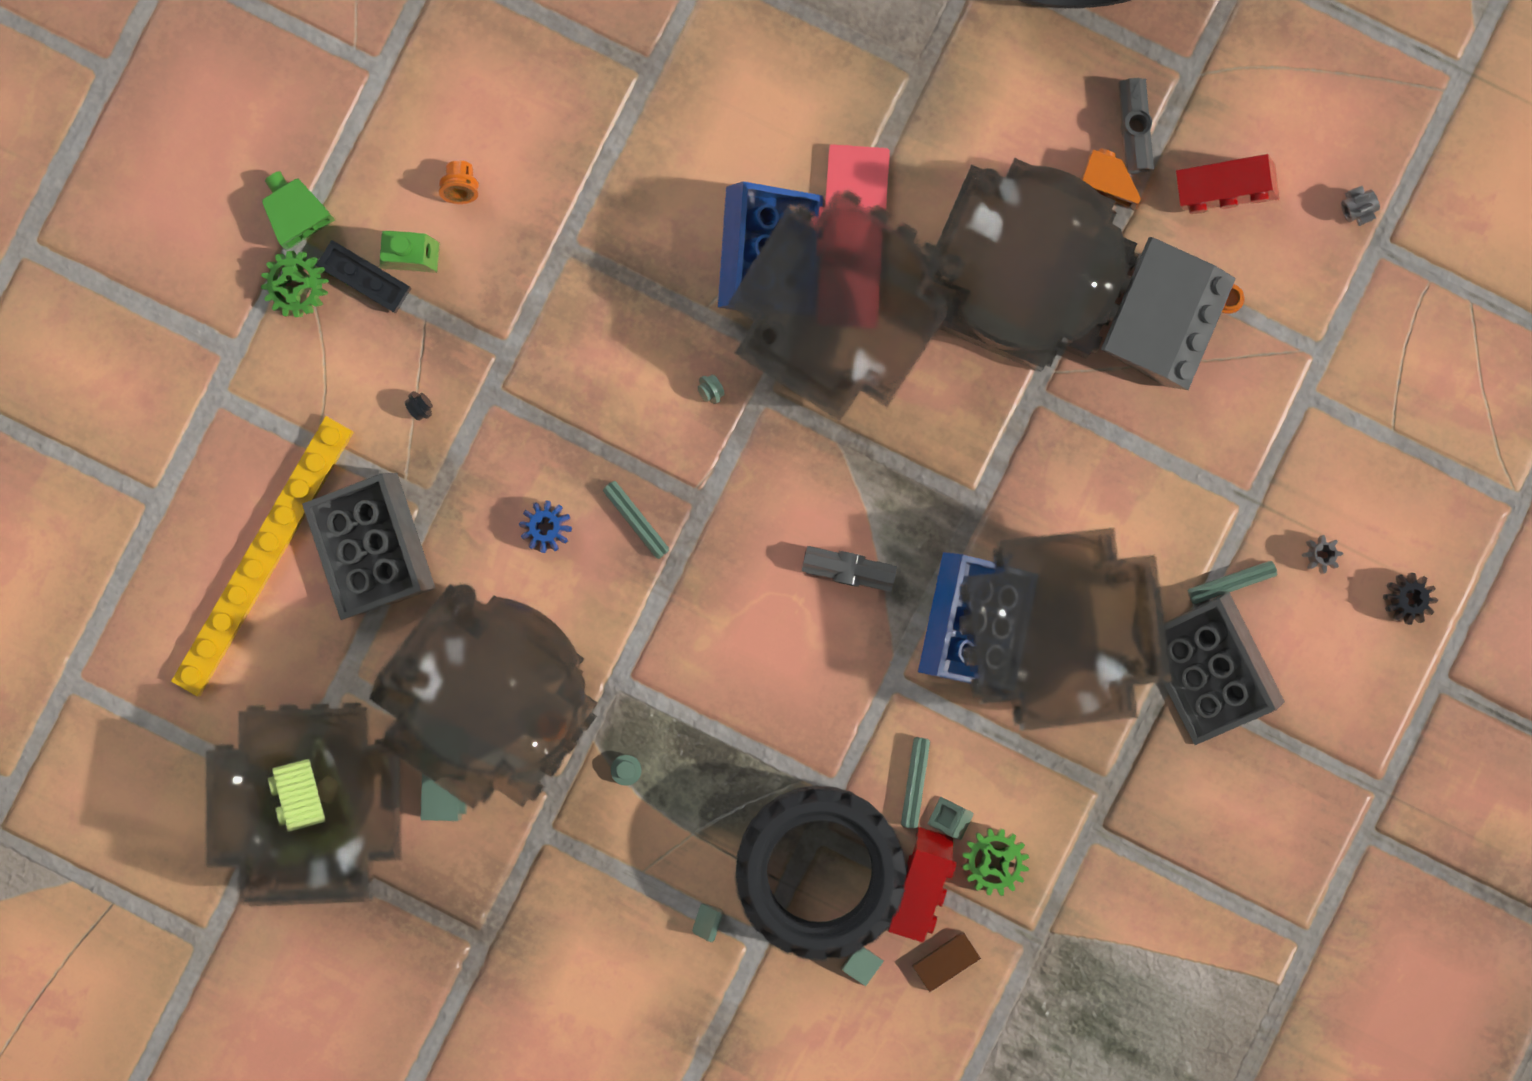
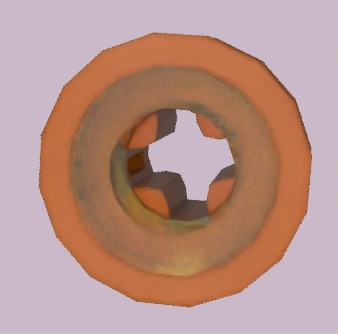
(458, 184)

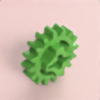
(292, 270)
(1007, 853)

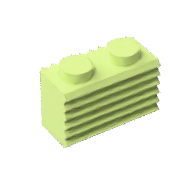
(297, 795)

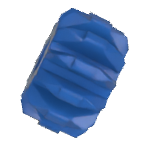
(539, 518)

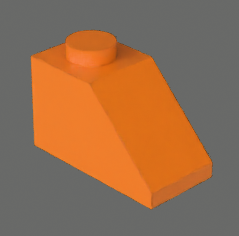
(1110, 178)

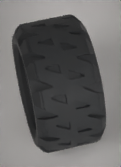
(824, 938)

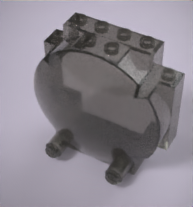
(1032, 263)
(840, 303)
(1064, 629)
(484, 697)
(356, 791)

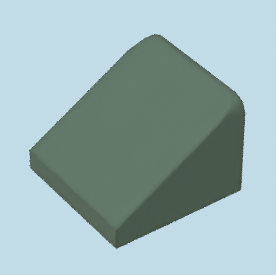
(950, 818)
(707, 922)
(862, 965)

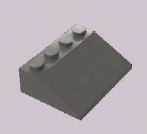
(1168, 314)
(368, 545)
(1217, 670)

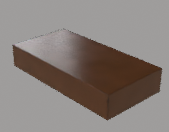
(946, 962)

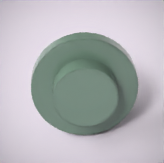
(710, 389)
(626, 770)

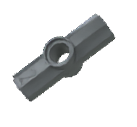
(1135, 107)
(849, 568)

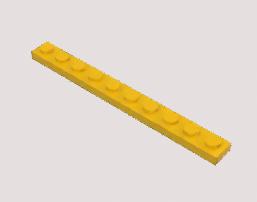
(262, 557)

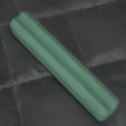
(636, 519)
(1232, 582)
(915, 782)

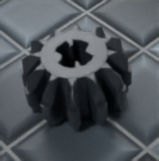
(1420, 596)

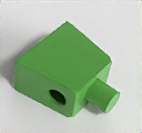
(293, 210)
(408, 251)

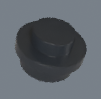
(419, 405)

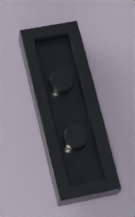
(363, 276)

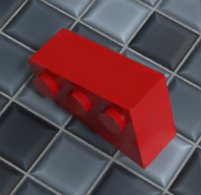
(1227, 184)
(923, 884)

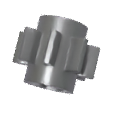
(1360, 205)
(1328, 547)

